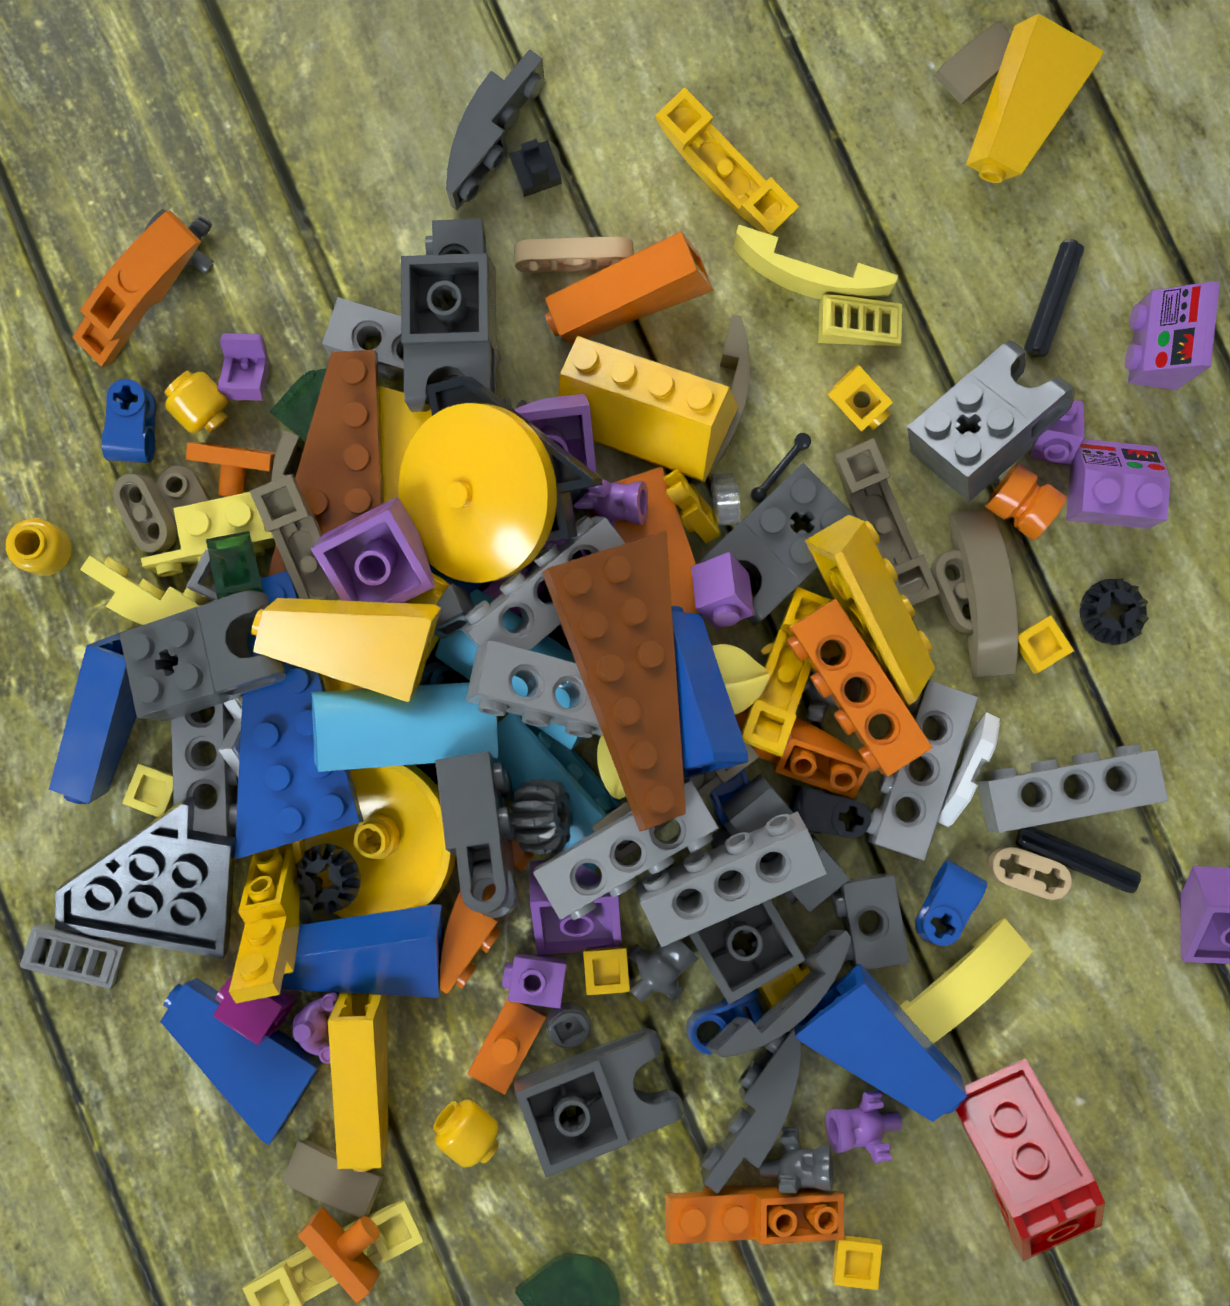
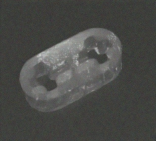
(725, 499)

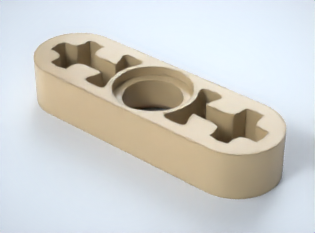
(570, 254)

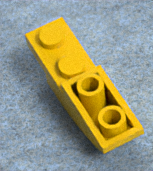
(271, 925)

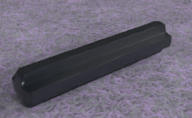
(1054, 298)
(1079, 859)

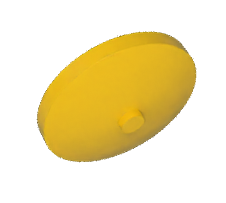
(478, 491)
(396, 845)

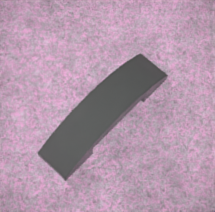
(824, 962)

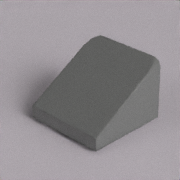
(454, 605)

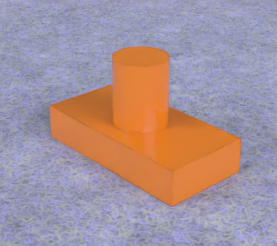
(233, 463)
(507, 1045)
(343, 1251)

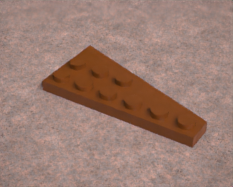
(343, 446)
(623, 643)

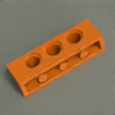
(904, 737)

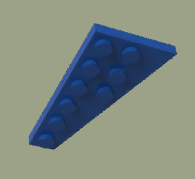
(278, 782)

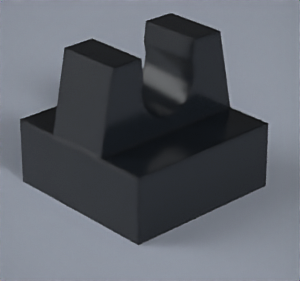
(535, 167)

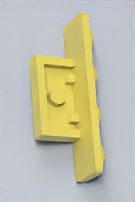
(207, 521)

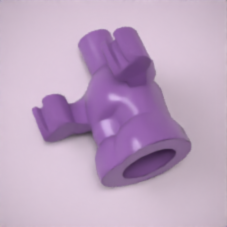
(617, 501)
(311, 1026)
(862, 1127)

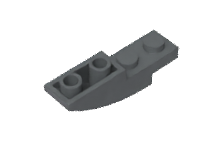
(480, 134)
(753, 1131)

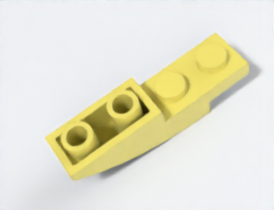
(140, 601)

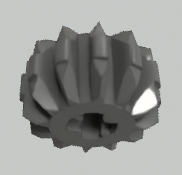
(541, 816)

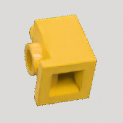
(843, 396)

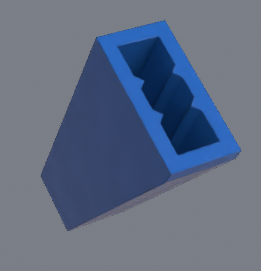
(706, 716)
(96, 724)
(371, 954)
(879, 1043)
(257, 1080)

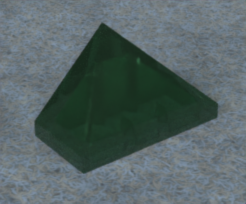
(233, 564)

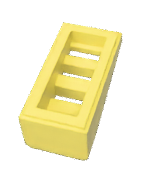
(830, 334)

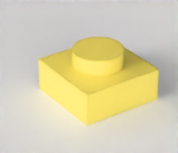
(150, 790)

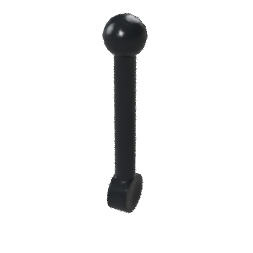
(801, 443)

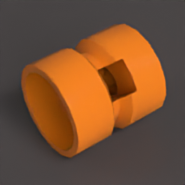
(1027, 502)

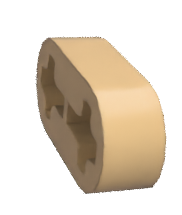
(1026, 881)

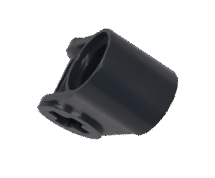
(822, 810)

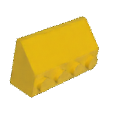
(649, 407)
(872, 602)

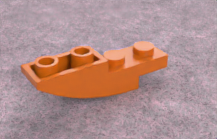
(133, 285)
(816, 759)
(471, 931)
(754, 1214)

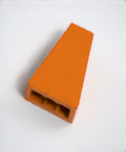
(629, 290)
(662, 517)

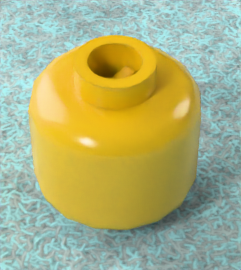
(196, 402)
(38, 547)
(466, 1133)

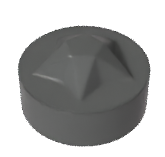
(568, 1025)

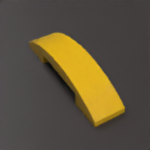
(722, 166)
(774, 712)

